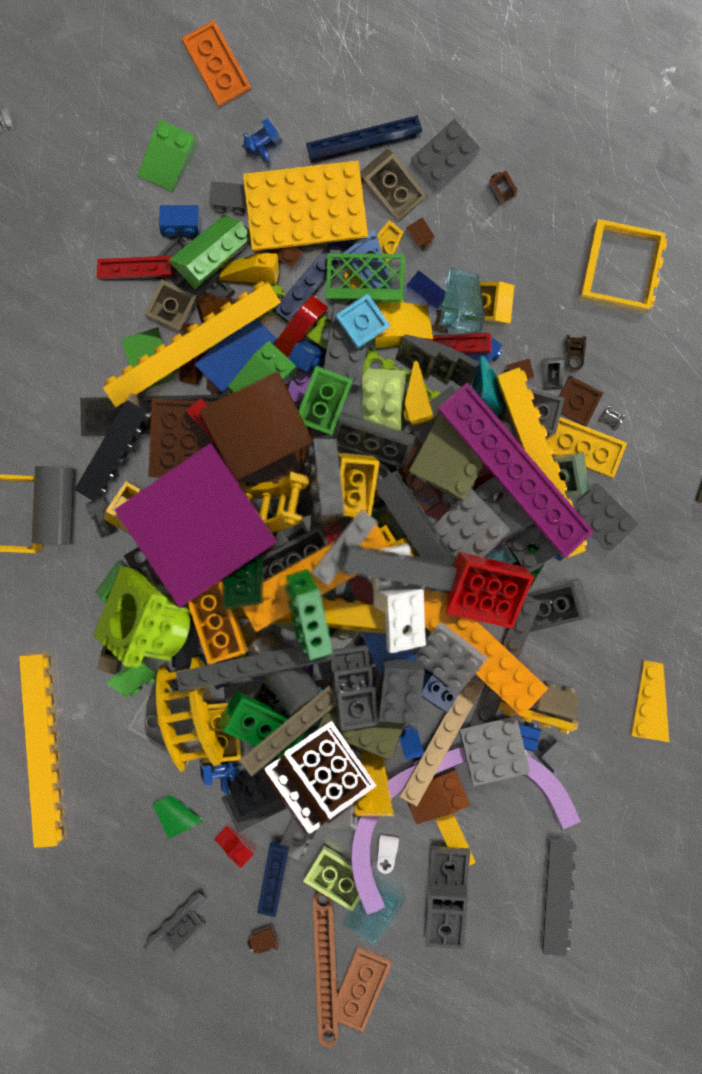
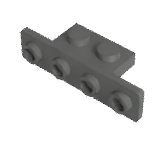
(180, 928)

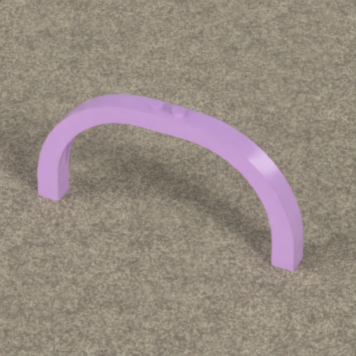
(544, 780)

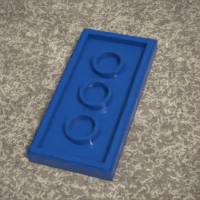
(232, 353)

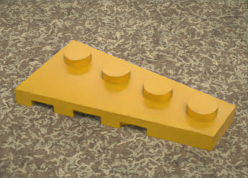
(650, 712)
(378, 800)

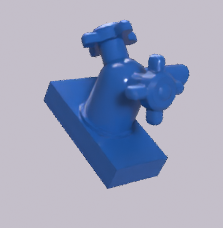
(261, 137)
(221, 771)

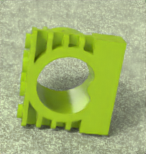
(141, 620)

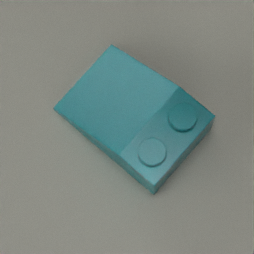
(487, 386)

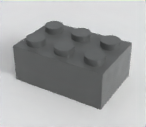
(445, 154)
(605, 516)
(400, 691)

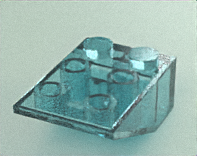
(463, 303)
(374, 924)

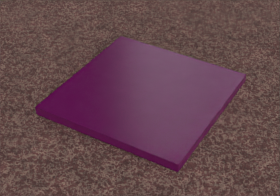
(195, 525)

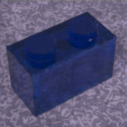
(426, 290)

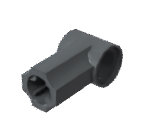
(96, 512)

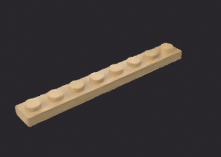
(441, 743)

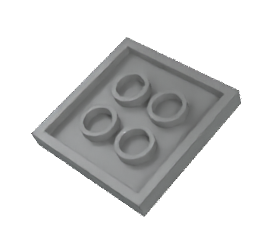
(471, 527)
(450, 657)
(145, 719)
(495, 751)

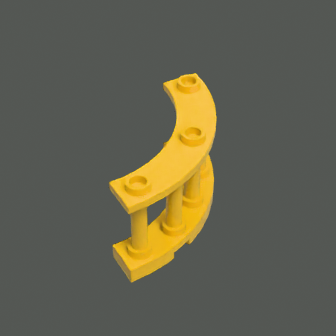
(286, 487)
(199, 713)

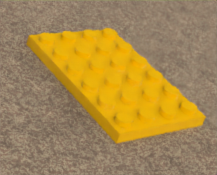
(305, 205)

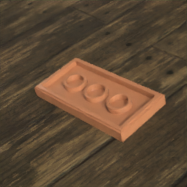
(361, 988)

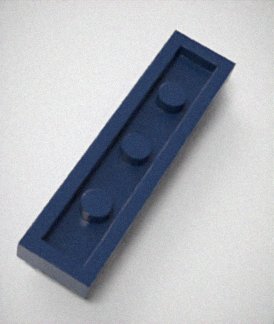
(273, 879)

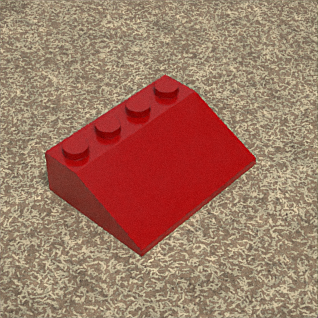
(488, 590)

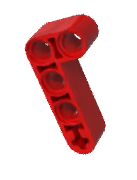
(300, 325)

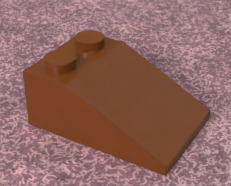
(441, 798)

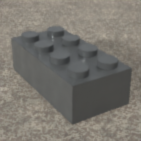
(342, 354)

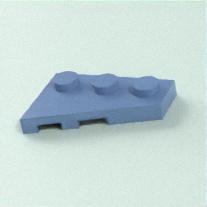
(369, 246)

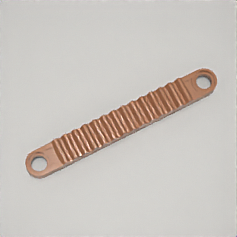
(325, 970)

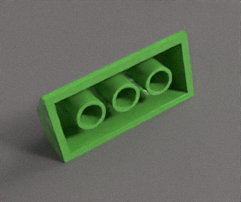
(211, 250)

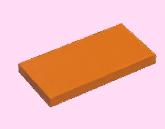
(216, 63)

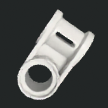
(387, 850)

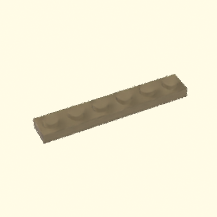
(288, 731)

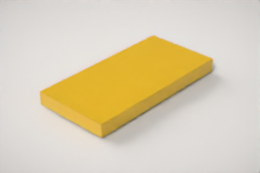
(600, 450)

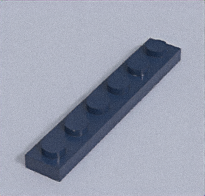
(364, 137)
(310, 280)

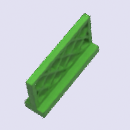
(354, 294)

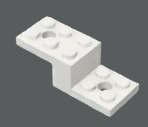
(401, 607)

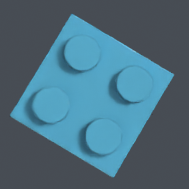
(362, 321)

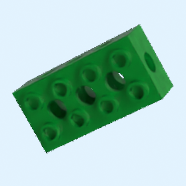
(305, 593)
(258, 714)

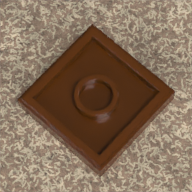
(579, 400)

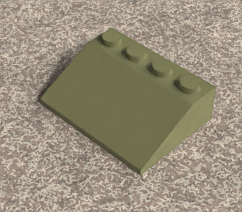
(446, 461)
(374, 739)

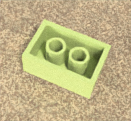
(384, 397)
(333, 877)

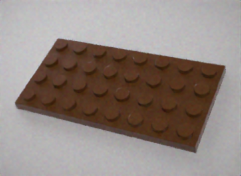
(178, 437)

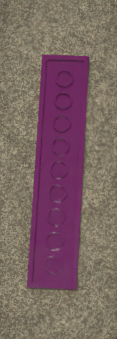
(515, 470)

